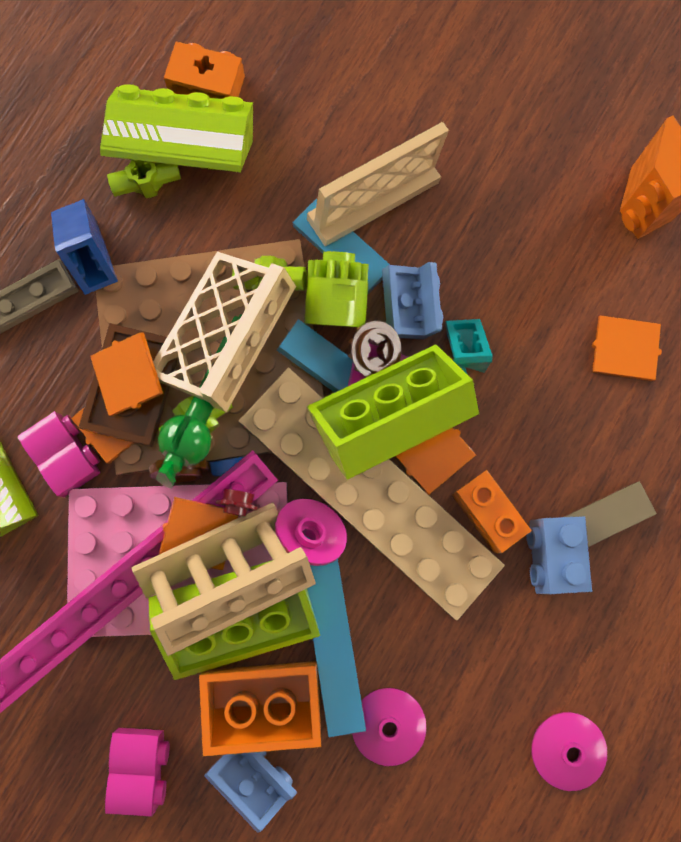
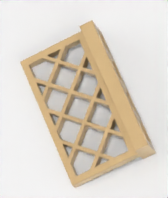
(378, 186)
(243, 336)

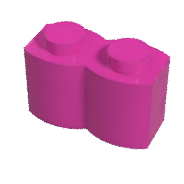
(60, 454)
(135, 772)

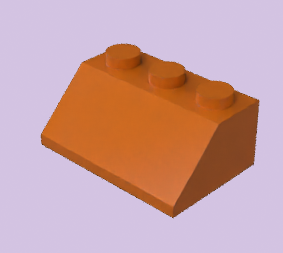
(654, 183)
(260, 708)

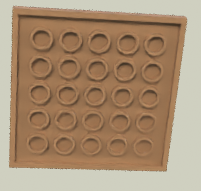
(152, 299)

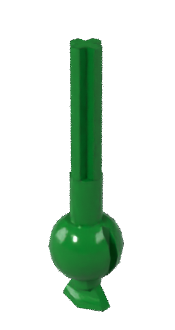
(185, 437)

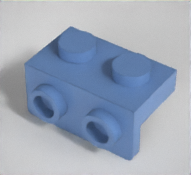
(412, 300)
(559, 555)
(252, 786)

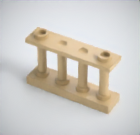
(232, 601)

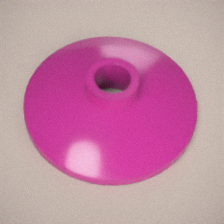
(318, 523)
(396, 707)
(554, 740)

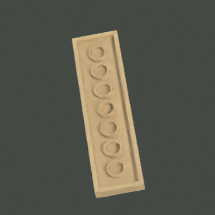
(377, 503)

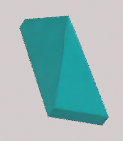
(469, 344)

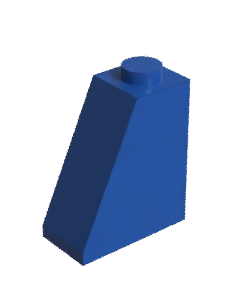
(82, 247)

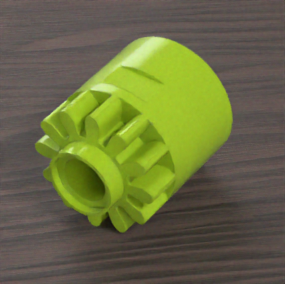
(336, 290)

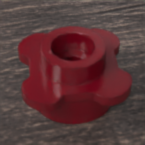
(237, 502)

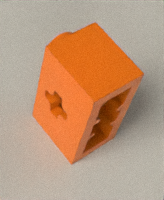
(204, 71)
(491, 512)

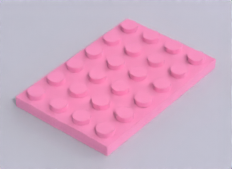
(113, 521)

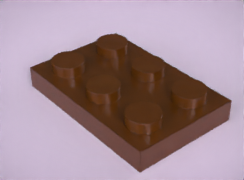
(133, 424)

